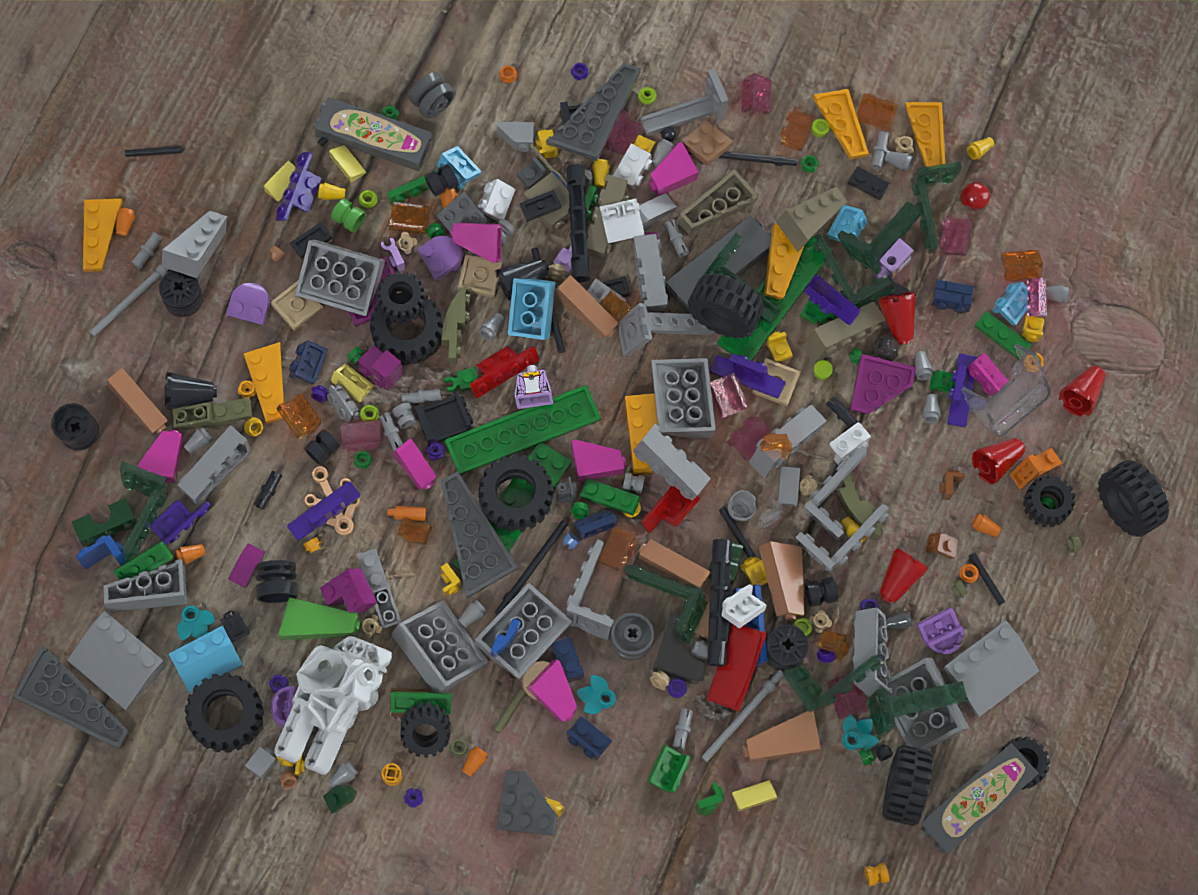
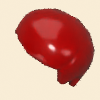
(975, 196)

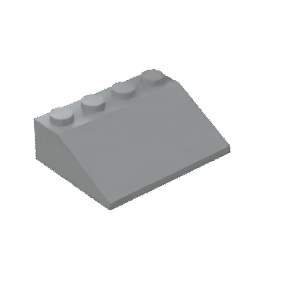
(339, 277)
(683, 397)
(539, 628)
(439, 647)
(116, 661)
(992, 668)
(931, 726)

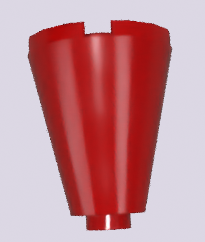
(900, 315)
(1083, 392)
(997, 459)
(900, 576)

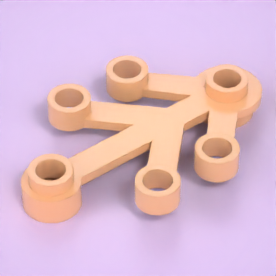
(340, 519)

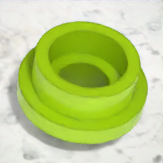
(647, 100)
(368, 194)
(369, 408)

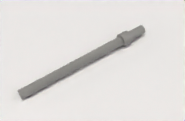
(159, 272)
(768, 687)

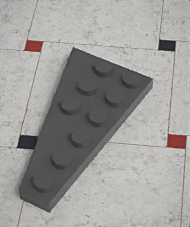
(595, 119)
(477, 545)
(60, 695)

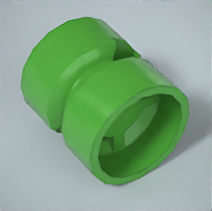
(350, 217)

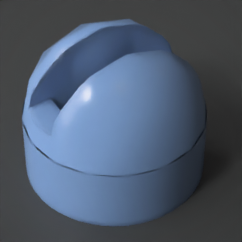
(571, 540)

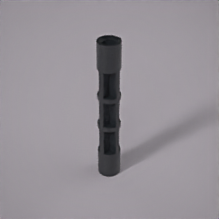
(576, 186)
(718, 593)

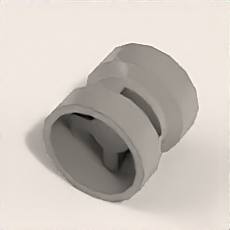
(507, 230)
(404, 415)
(633, 483)

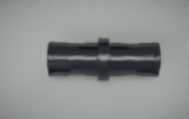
(842, 412)
(268, 490)

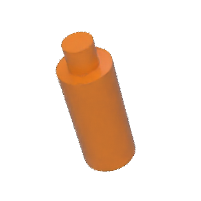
(410, 512)

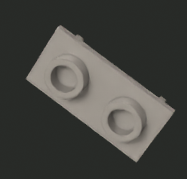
(338, 397)

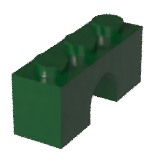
(120, 519)

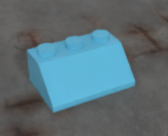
(531, 308)
(205, 657)

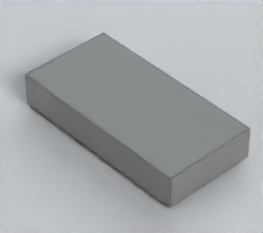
(789, 486)

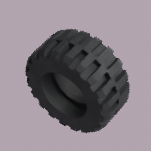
(725, 305)
(411, 349)
(509, 469)
(1133, 498)
(209, 691)
(907, 785)

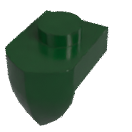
(339, 797)

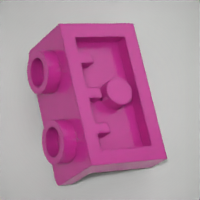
(987, 374)

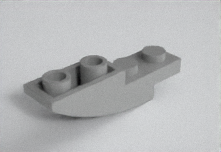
(377, 581)

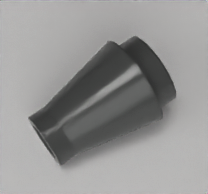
(899, 621)

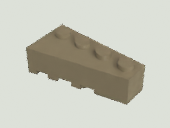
(614, 192)
(719, 202)
(807, 218)
(837, 334)

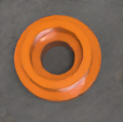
(971, 568)

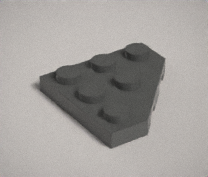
(525, 807)

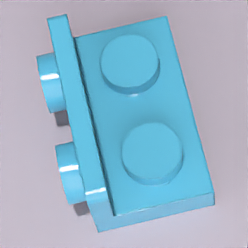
(461, 165)
(848, 220)
(1013, 302)

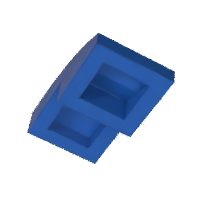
(502, 642)

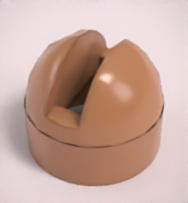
(276, 254)
(284, 780)

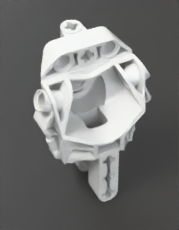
(329, 696)

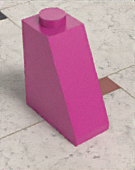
(673, 171)
(480, 239)
(164, 455)
(596, 461)
(414, 465)
(554, 691)

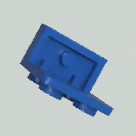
(102, 548)

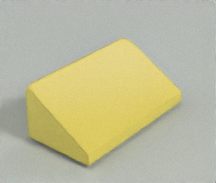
(347, 163)
(279, 182)
(353, 382)
(754, 795)

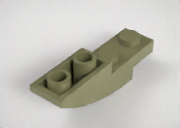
(454, 322)
(212, 415)
(856, 509)

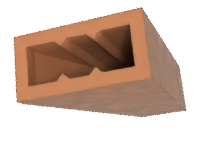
(585, 307)
(137, 401)
(673, 565)
(785, 578)
(787, 739)

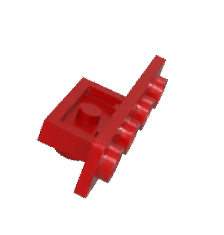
(501, 368)
(670, 508)

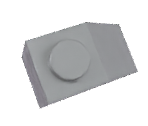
(517, 134)

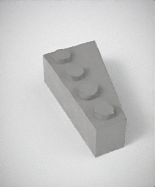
(196, 245)
(649, 272)
(799, 430)
(671, 463)
(214, 465)
(148, 590)
(869, 641)

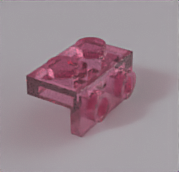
(756, 94)
(623, 134)
(955, 236)
(1037, 297)
(728, 395)
(361, 435)
(748, 436)
(850, 703)

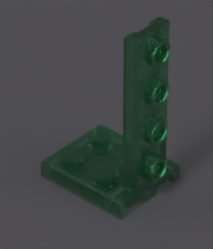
(928, 177)
(871, 253)
(865, 295)
(770, 310)
(150, 485)
(694, 601)
(811, 692)
(885, 709)

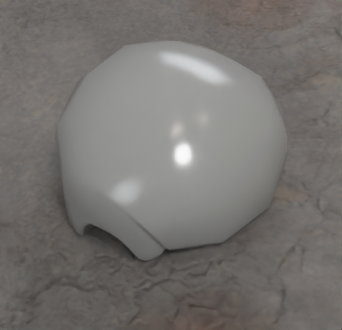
(742, 506)

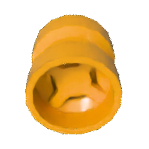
(392, 778)
(876, 874)

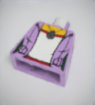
(899, 255)
(532, 388)

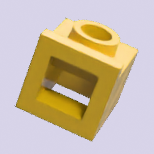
(545, 150)

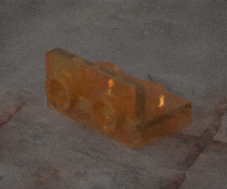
(876, 111)
(797, 129)
(299, 416)

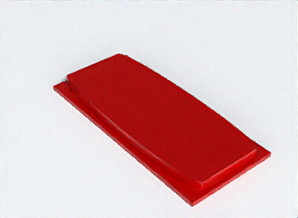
(733, 680)

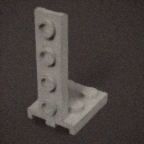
(713, 103)
(638, 325)
(820, 515)
(840, 557)
(583, 617)

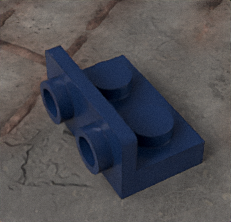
(308, 361)
(595, 524)
(588, 738)

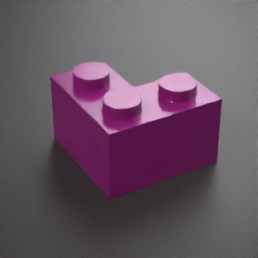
(380, 366)
(349, 588)

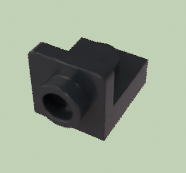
(234, 625)

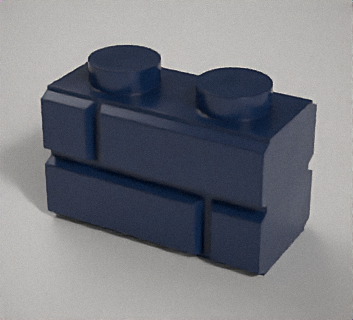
(952, 296)
(567, 656)

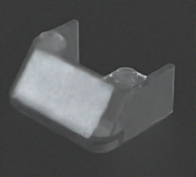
(1016, 399)

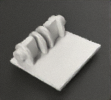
(622, 220)

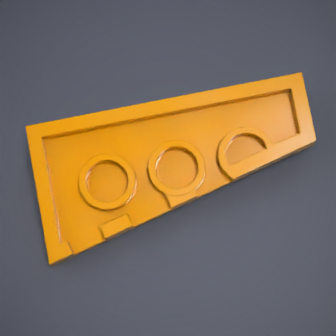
(843, 121)
(927, 126)
(99, 224)
(781, 264)
(266, 374)

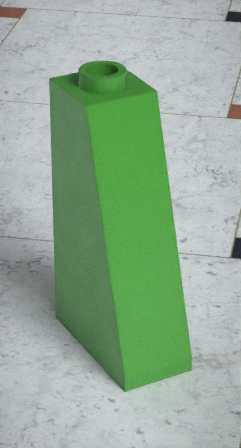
(316, 621)

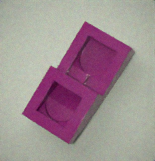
(245, 565)

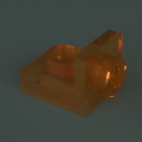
(615, 306)

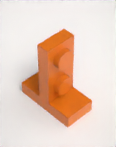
(1034, 467)

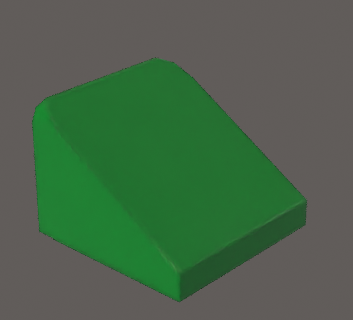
(941, 381)

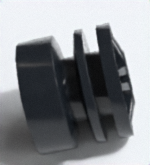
(178, 302)
(69, 418)
(276, 581)
(778, 655)

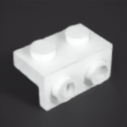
(633, 165)
(496, 199)
(848, 441)
(742, 607)

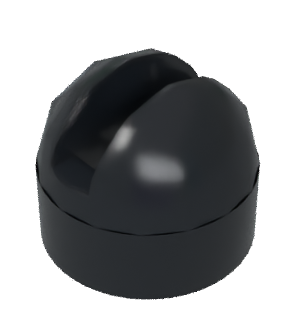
(668, 134)
(884, 752)

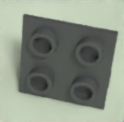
(461, 211)

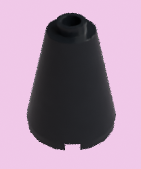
(526, 270)
(187, 391)

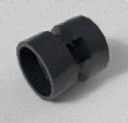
(441, 180)
(321, 447)
(821, 592)

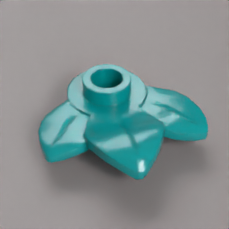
(196, 626)
(593, 695)
(860, 732)

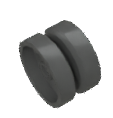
(432, 95)
(635, 625)

